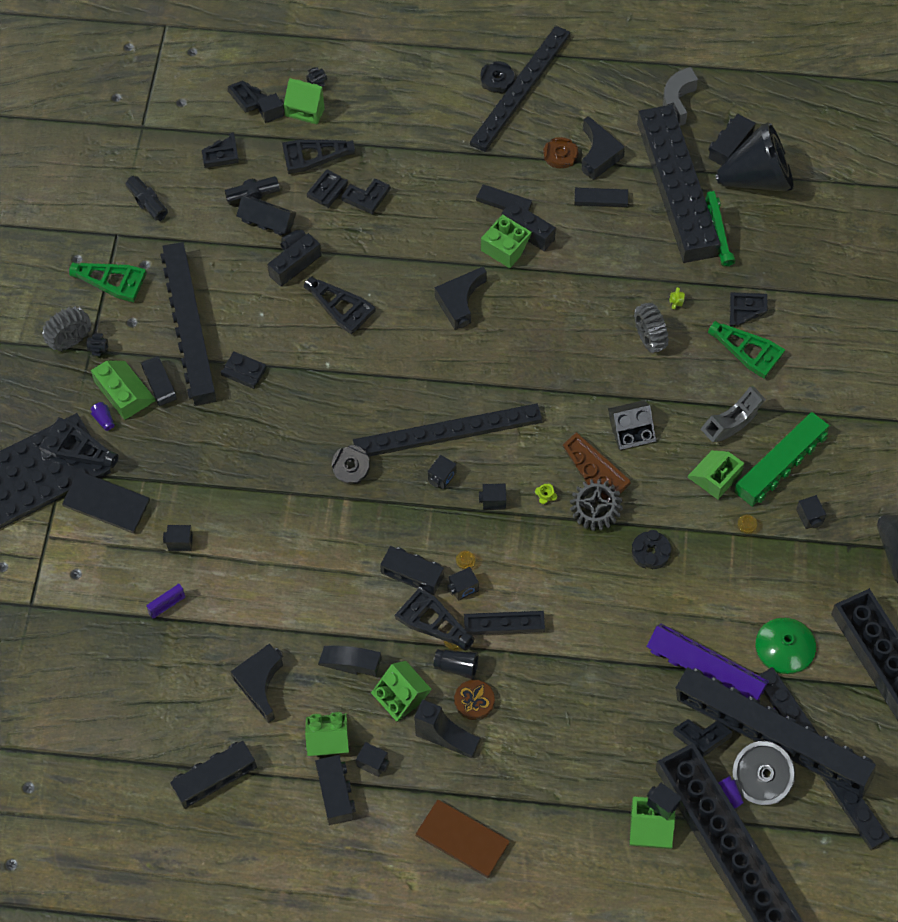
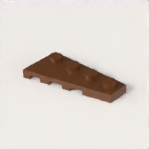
(594, 465)

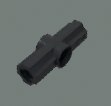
(252, 188)
(146, 198)

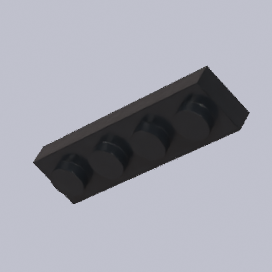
(504, 622)

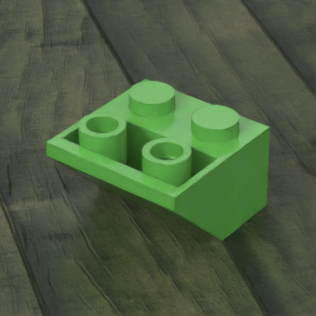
(304, 101)
(505, 241)
(717, 472)
(400, 690)
(326, 734)
(649, 827)

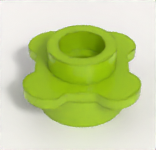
(677, 298)
(545, 488)

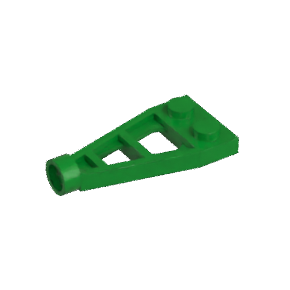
(713, 204)
(128, 287)
(765, 359)

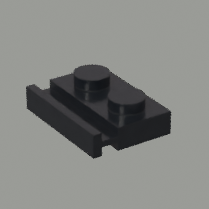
(327, 188)
(243, 370)

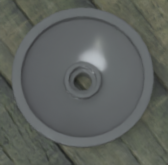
(750, 773)

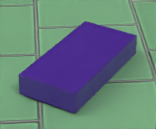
(165, 601)

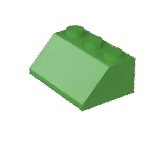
(122, 387)

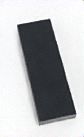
(601, 197)
(500, 198)

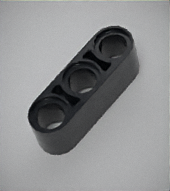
(158, 380)

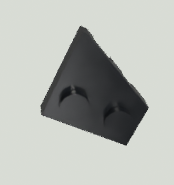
(245, 95)
(221, 153)
(746, 307)

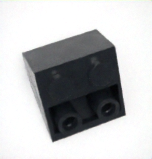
(632, 424)

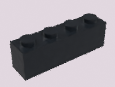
(213, 774)

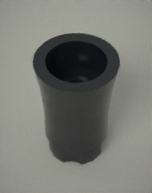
(457, 662)

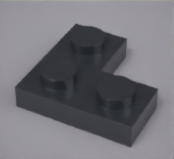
(368, 199)
(704, 740)

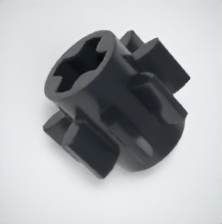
(316, 76)
(97, 344)

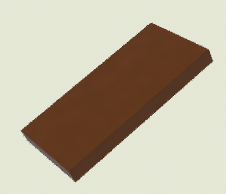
(462, 838)

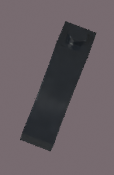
(604, 151)
(454, 296)
(255, 676)
(439, 729)

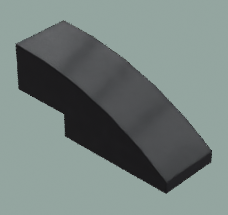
(351, 659)

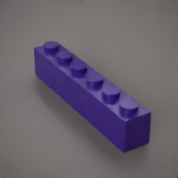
(689, 653)

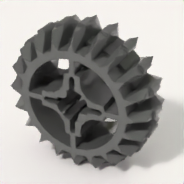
(651, 327)
(66, 328)
(603, 506)

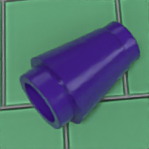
(102, 415)
(731, 791)

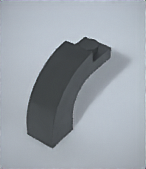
(677, 86)
(737, 417)

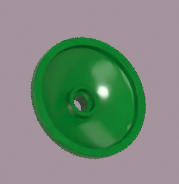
(782, 655)

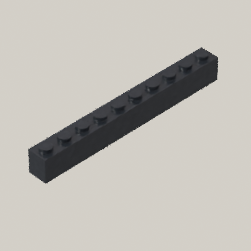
(189, 324)

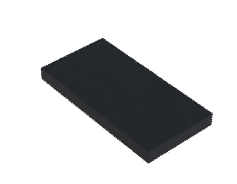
(106, 502)

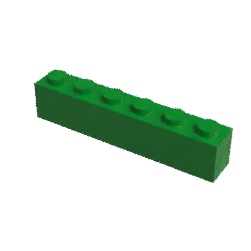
(782, 459)

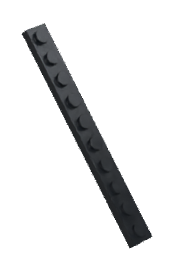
(519, 89)
(450, 430)
(853, 805)

